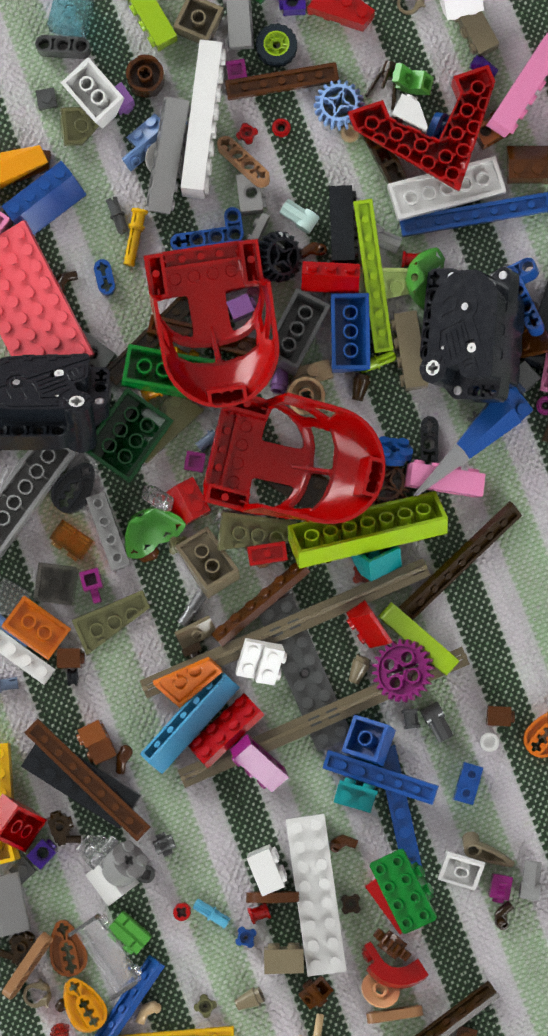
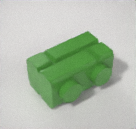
(130, 933)

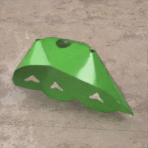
(425, 263)
(150, 530)

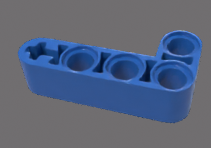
(208, 234)
(524, 278)

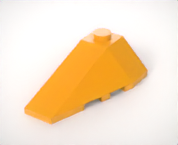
(19, 163)

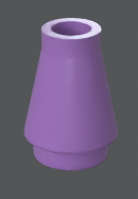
(279, 382)

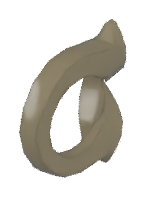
(418, 4)
(38, 985)

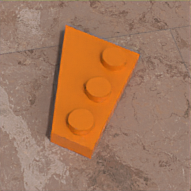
(188, 681)

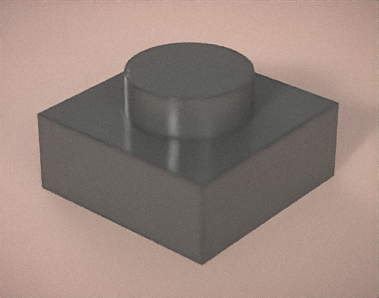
(46, 99)
(24, 868)

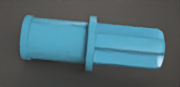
(211, 913)

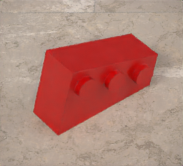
(348, 13)

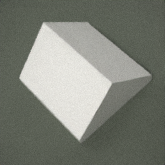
(461, 870)
(106, 890)

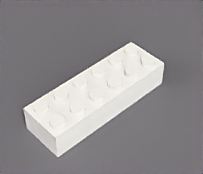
(266, 869)

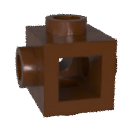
(315, 992)

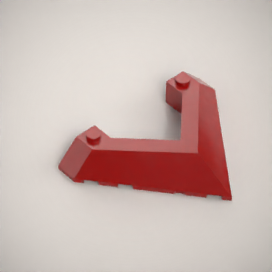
(442, 157)

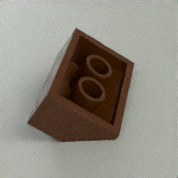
(527, 164)

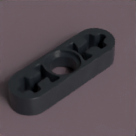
(435, 438)

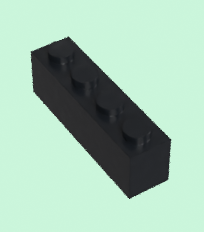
(342, 224)

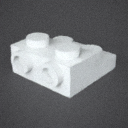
(261, 661)

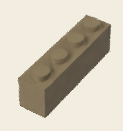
(478, 33)
(408, 344)

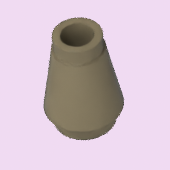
(359, 668)
(250, 999)

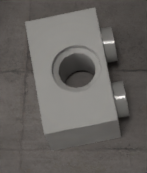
(249, 205)

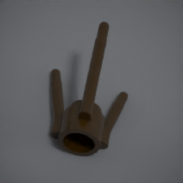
(387, 73)

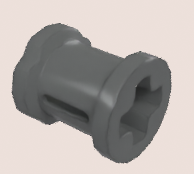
(411, 718)

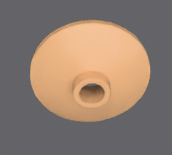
(384, 1000)

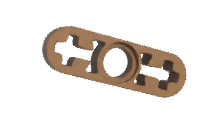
(394, 1014)

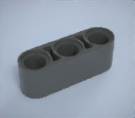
(70, 52)

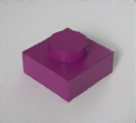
(236, 69)
(194, 461)

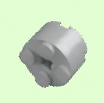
(124, 864)

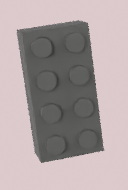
(298, 329)

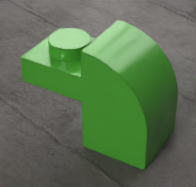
(412, 81)

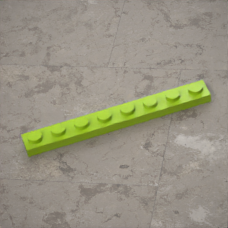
(373, 275)

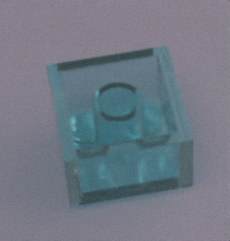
(70, 17)

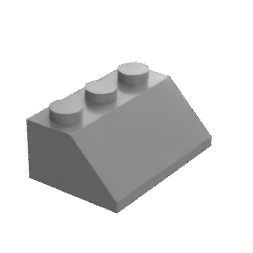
(13, 908)

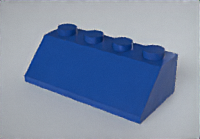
(45, 198)
(350, 332)

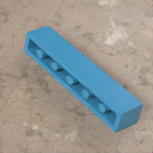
(188, 722)

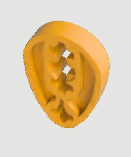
(94, 1003)

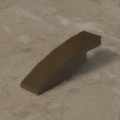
(386, 162)

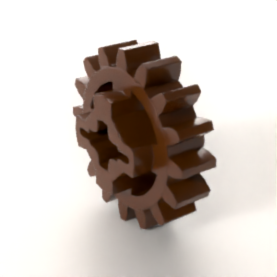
(392, 944)

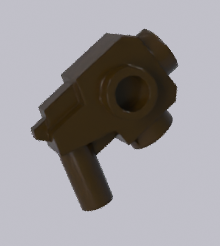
(60, 827)
(20, 945)

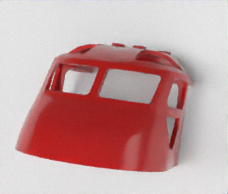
(204, 277)
(242, 455)

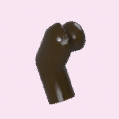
(501, 915)

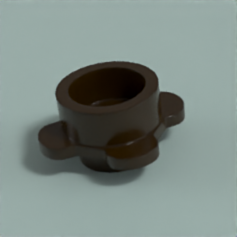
(346, 900)

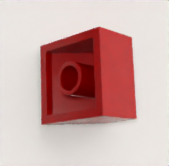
(188, 501)
(368, 626)

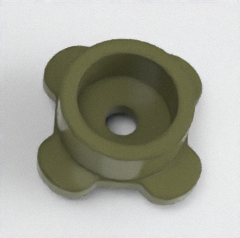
(173, 542)
(210, 1006)

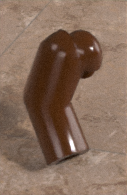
(122, 758)
(342, 841)

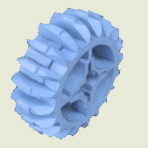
(332, 102)

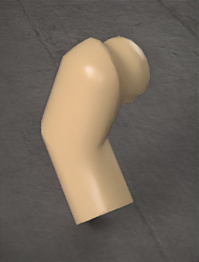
(147, 1009)

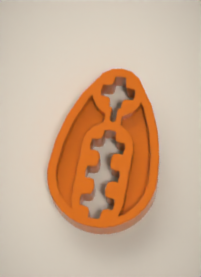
(531, 733)

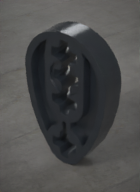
(63, 484)

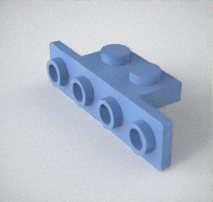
(142, 139)

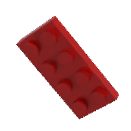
(226, 730)

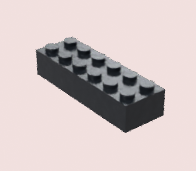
(47, 770)

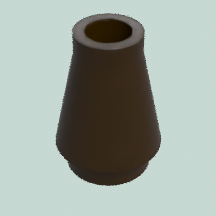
(359, 386)

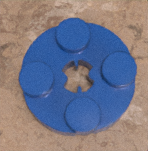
(396, 450)

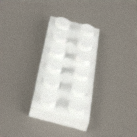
(427, 194)

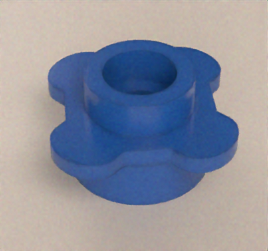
(246, 942)

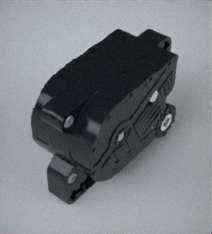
(472, 333)
(52, 402)

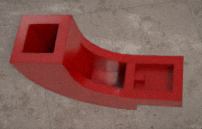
(392, 976)

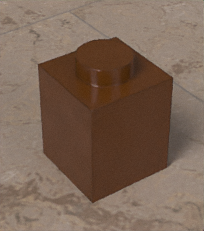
(70, 658)
(499, 716)

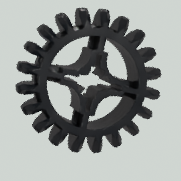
(287, 259)

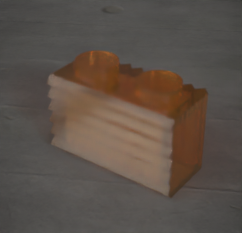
(72, 540)

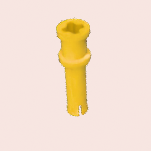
(135, 227)

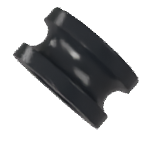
(72, 677)

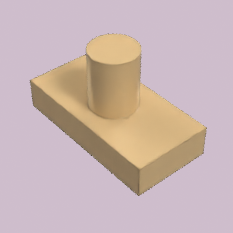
(319, 369)

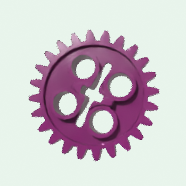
(407, 686)

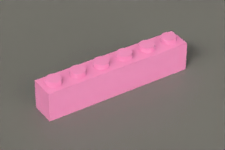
(522, 92)

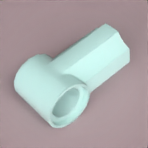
(303, 218)

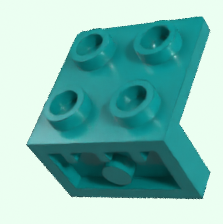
(354, 795)

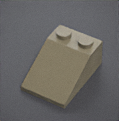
(210, 568)

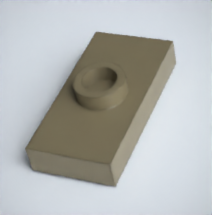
(195, 632)

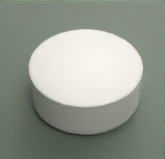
(489, 742)

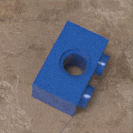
(468, 783)

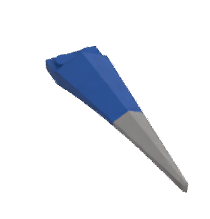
(487, 427)

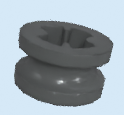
(152, 875)

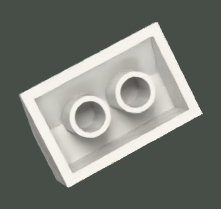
(94, 92)

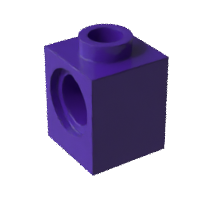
(299, 9)
(34, 855)

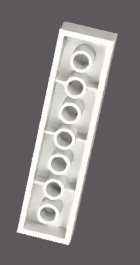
(202, 119)
(316, 895)

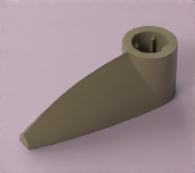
(481, 851)

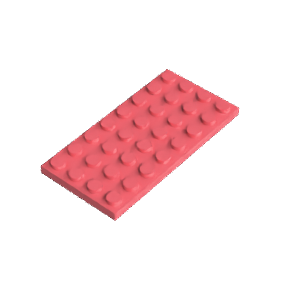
(32, 305)

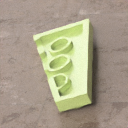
(393, 280)

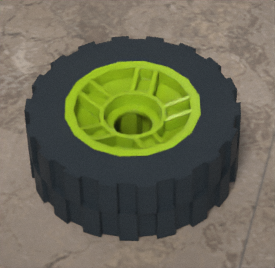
(273, 35)

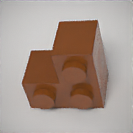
(97, 741)

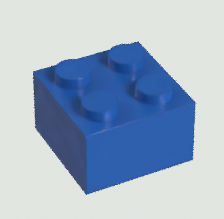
(368, 740)

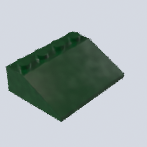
(129, 435)

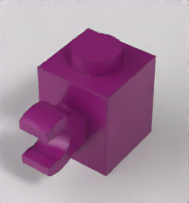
(91, 582)
(500, 887)

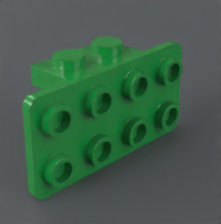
(405, 890)

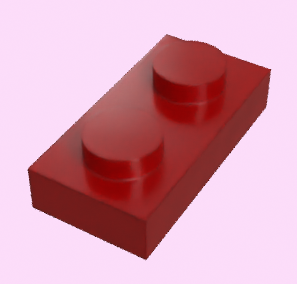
(267, 553)

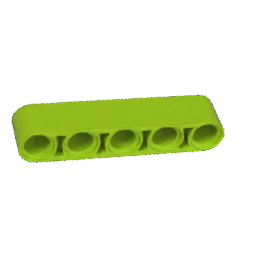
(408, 629)

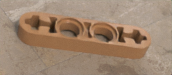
(240, 163)
(27, 965)

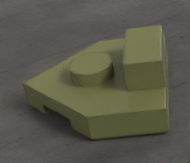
(76, 126)

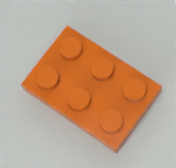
(36, 627)

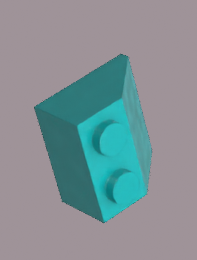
(378, 562)

